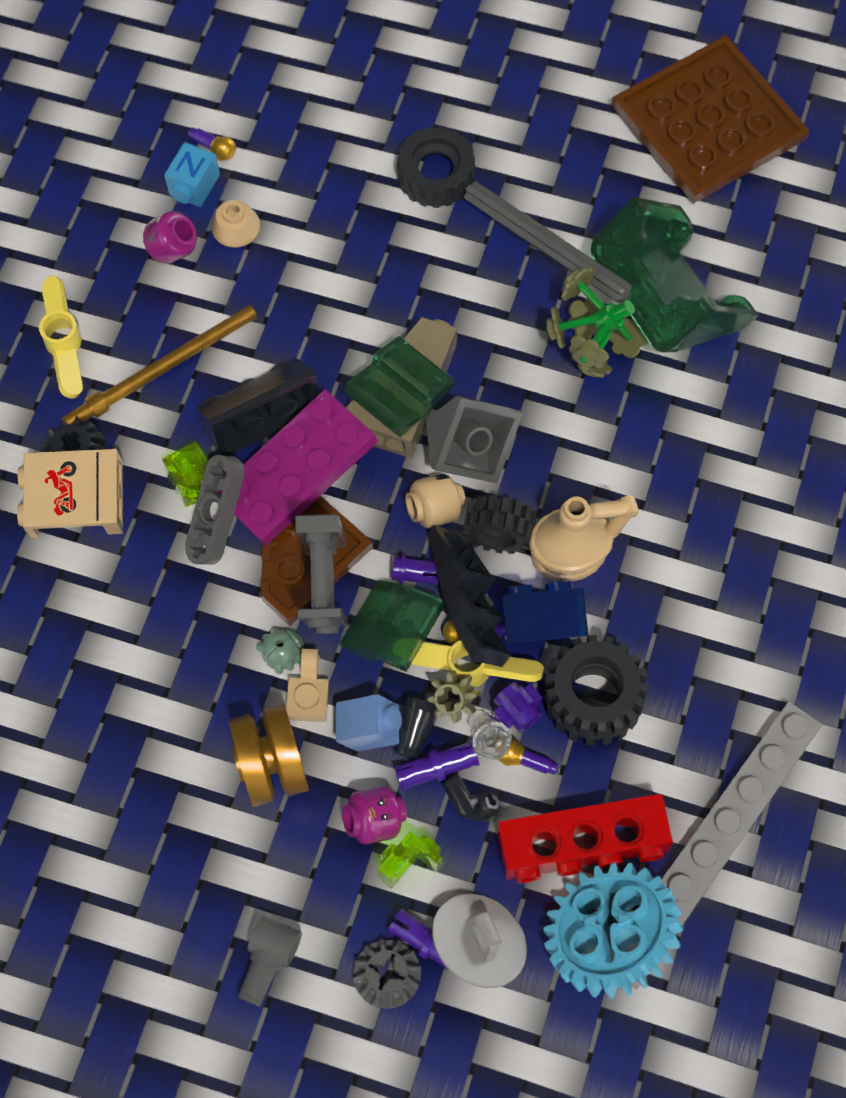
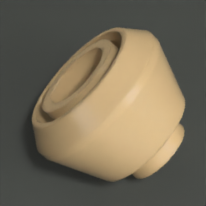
(235, 224)

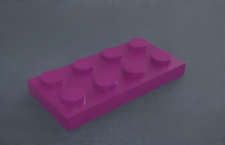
(299, 465)

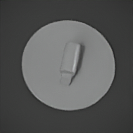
(479, 941)

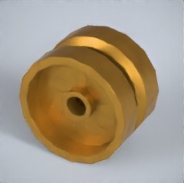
(267, 755)

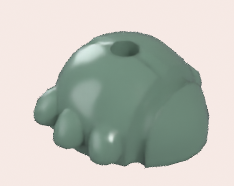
(281, 657)

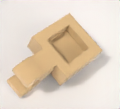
(308, 695)

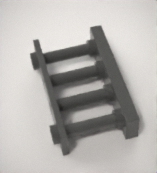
(322, 537)

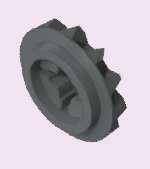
(395, 991)

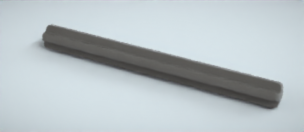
(546, 240)

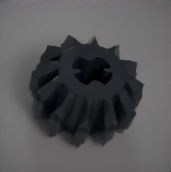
(74, 437)

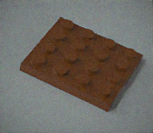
(710, 118)

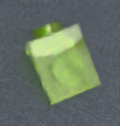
(398, 859)

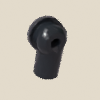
(471, 806)

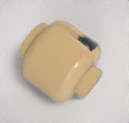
(435, 501)

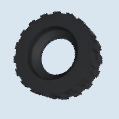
(435, 142)

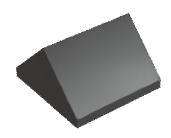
(471, 438)

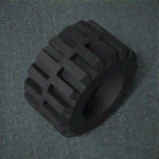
(598, 659)

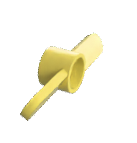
(62, 349)
(447, 656)

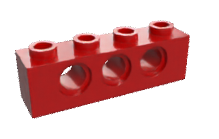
(642, 814)

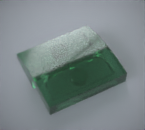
(399, 386)
(392, 624)

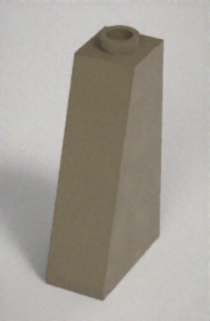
(436, 342)

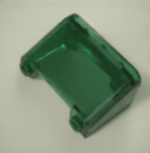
(668, 297)

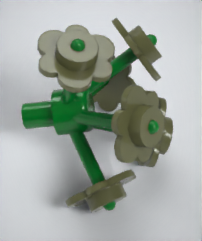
(596, 319)

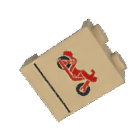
(71, 490)

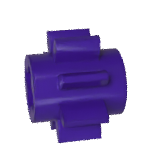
(518, 706)

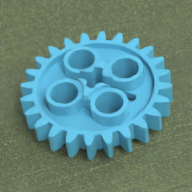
(649, 925)

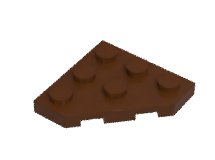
(288, 564)

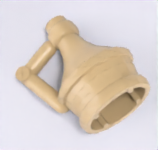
(577, 537)

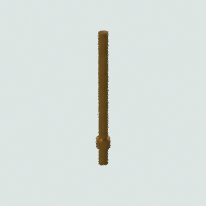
(99, 404)

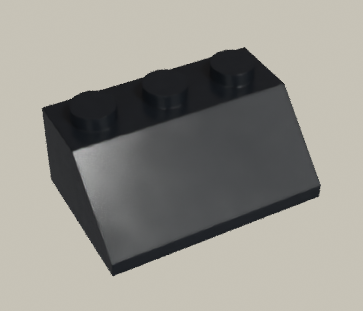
(257, 407)

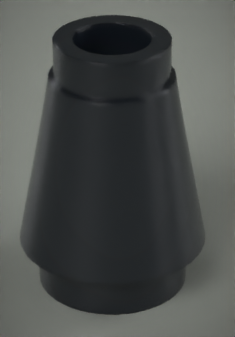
(417, 722)

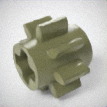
(450, 706)

